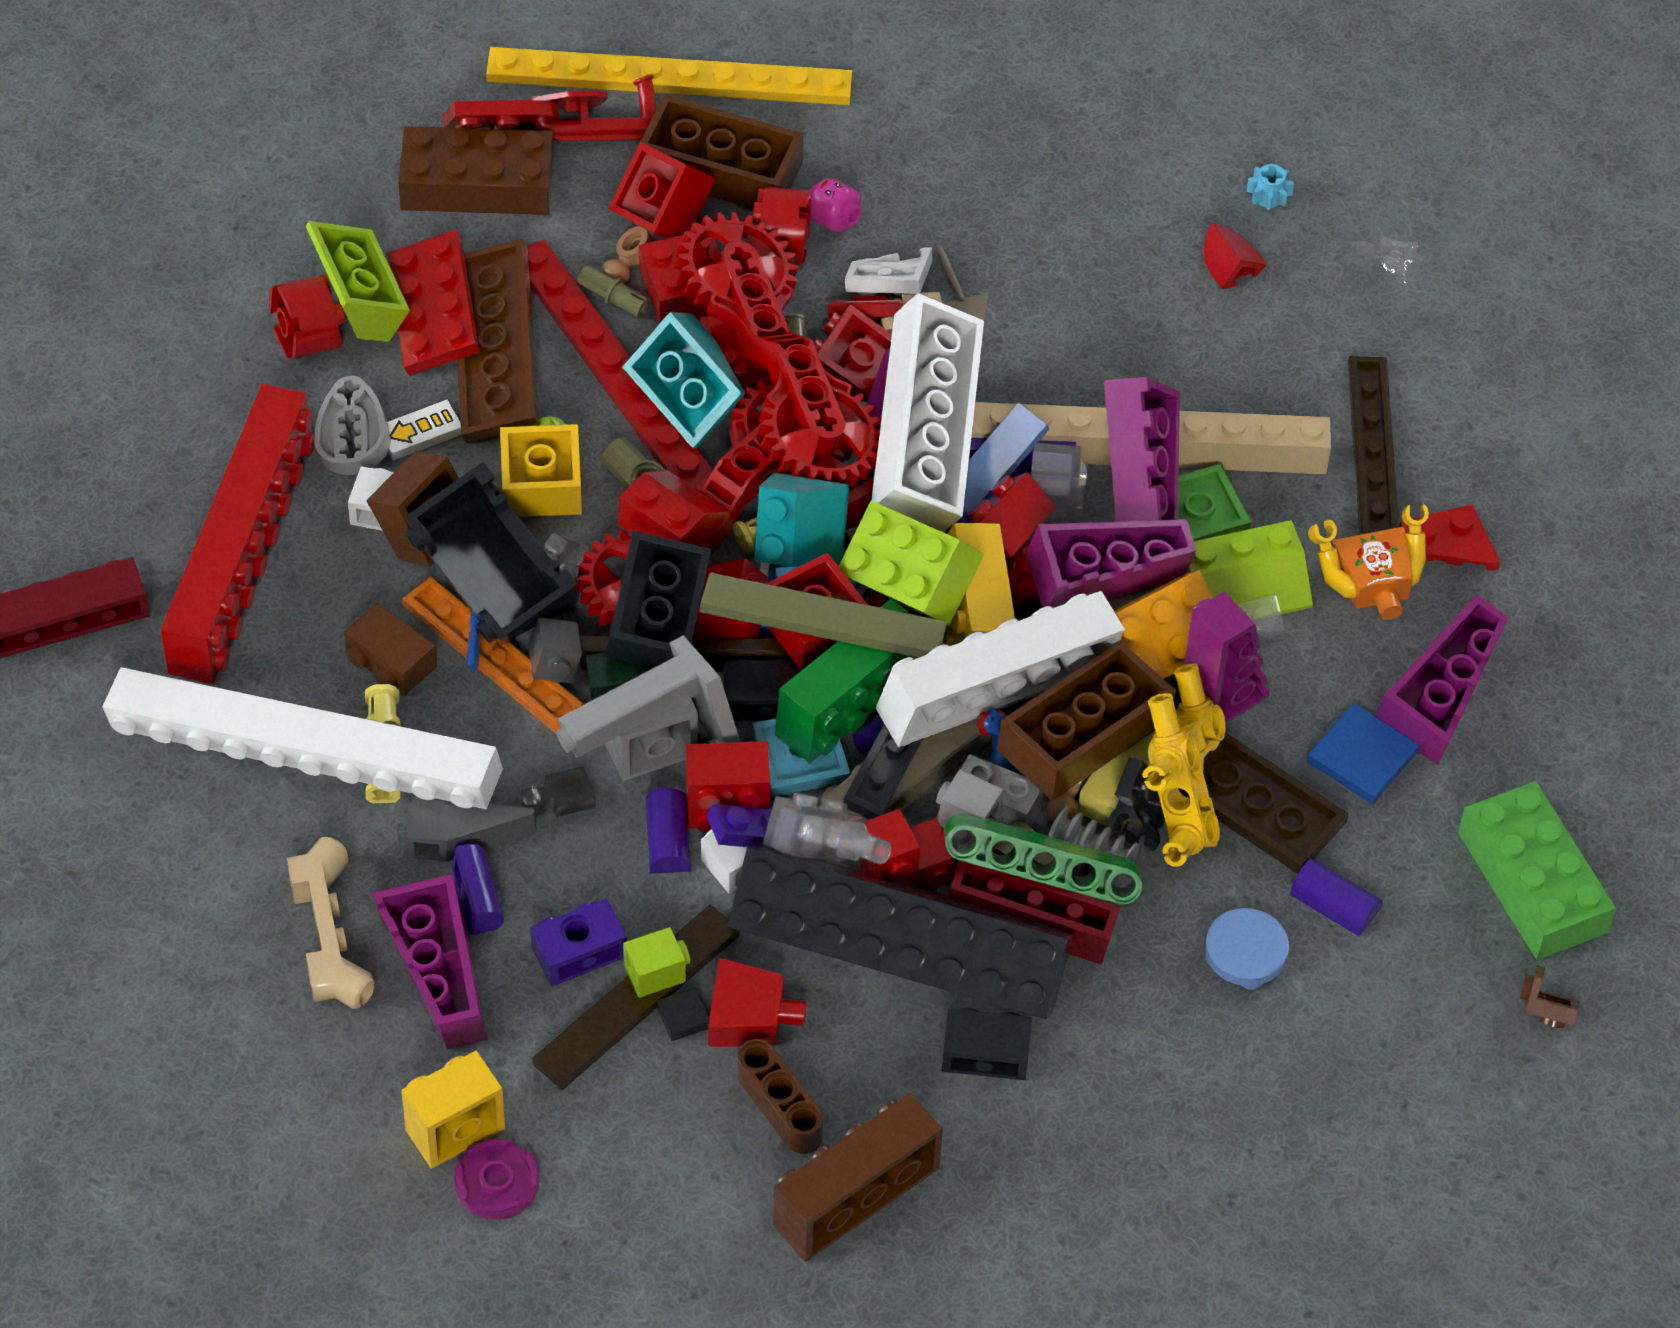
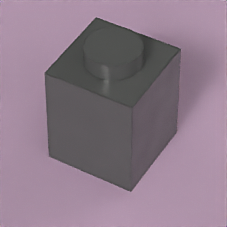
(555, 650)

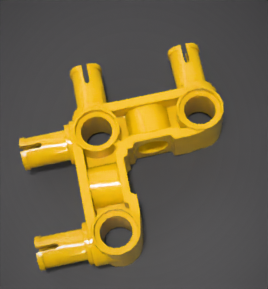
(1177, 762)

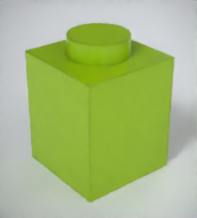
(655, 961)

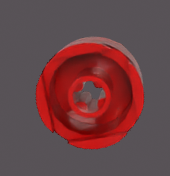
(789, 214)
(306, 316)

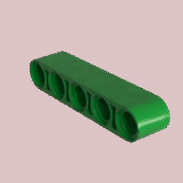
(1056, 873)

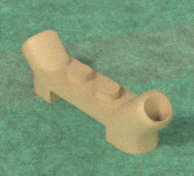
(328, 971)

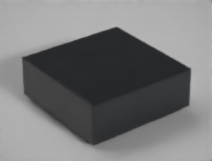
(683, 1014)

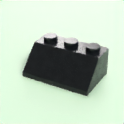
(656, 599)

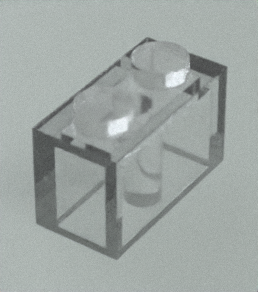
(1060, 477)

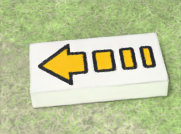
(423, 429)

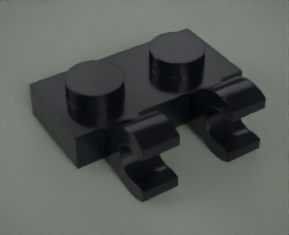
(1138, 805)

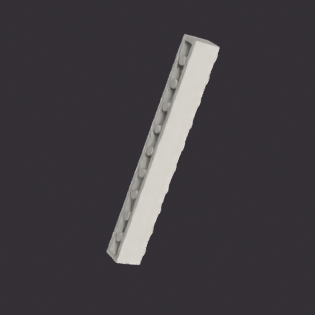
(303, 738)

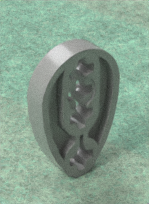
(369, 424)

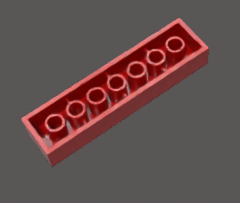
(237, 535)

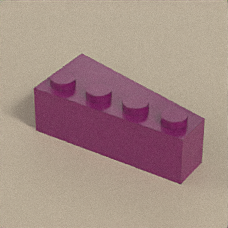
(1143, 448)
(1107, 557)
(1226, 652)
(1439, 684)
(435, 948)

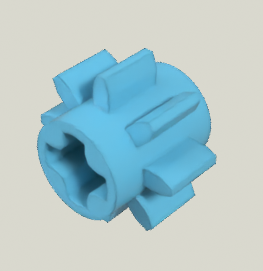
(1270, 186)

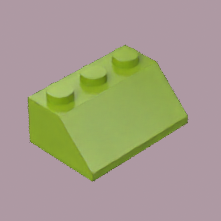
(360, 279)
(1256, 566)

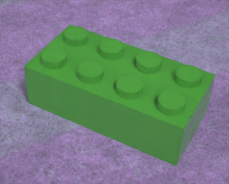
(1536, 870)

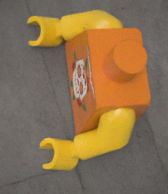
(1375, 565)

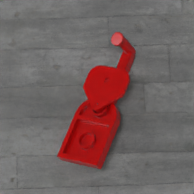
(544, 115)

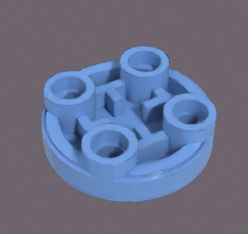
(1246, 947)

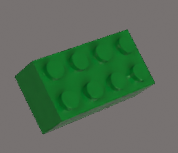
(833, 695)

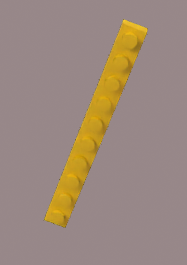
(670, 75)

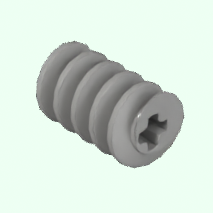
(1086, 836)

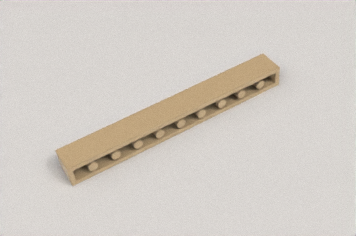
(1205, 438)

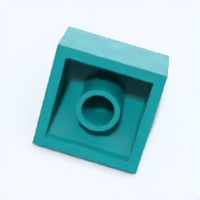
(800, 520)

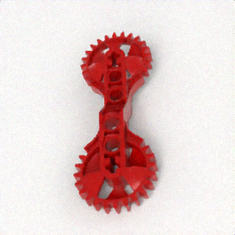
(807, 405)
(730, 484)

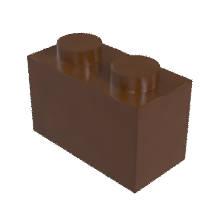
(390, 649)

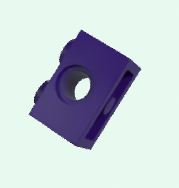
(568, 959)

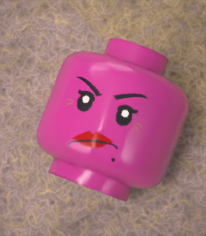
(834, 205)

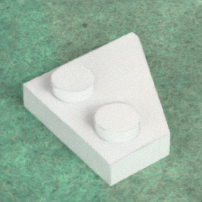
(889, 274)

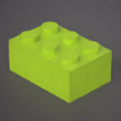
(910, 562)

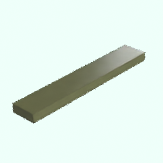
(821, 616)

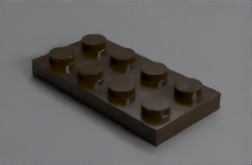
(1268, 804)

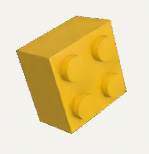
(541, 470)
(453, 1108)

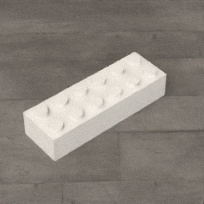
(928, 412)
(995, 667)

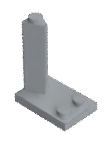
(650, 695)

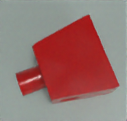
(749, 1006)

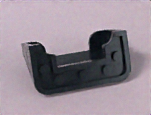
(490, 557)

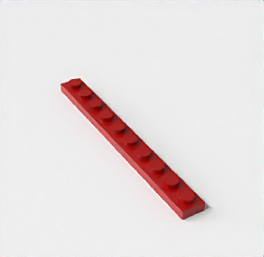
(606, 360)

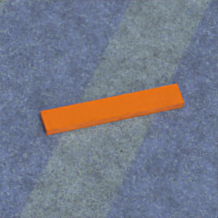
(502, 663)

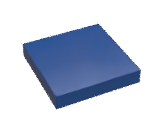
(1363, 753)

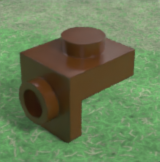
(1552, 1008)

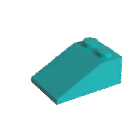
(686, 376)

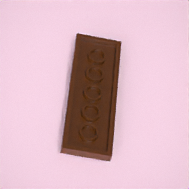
(500, 380)

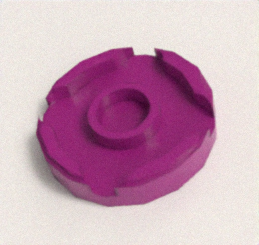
(491, 1190)

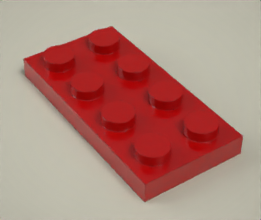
(439, 302)

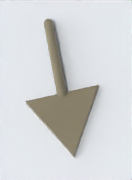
(971, 305)

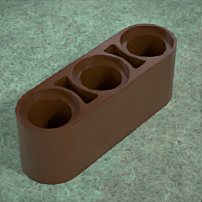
(774, 1080)

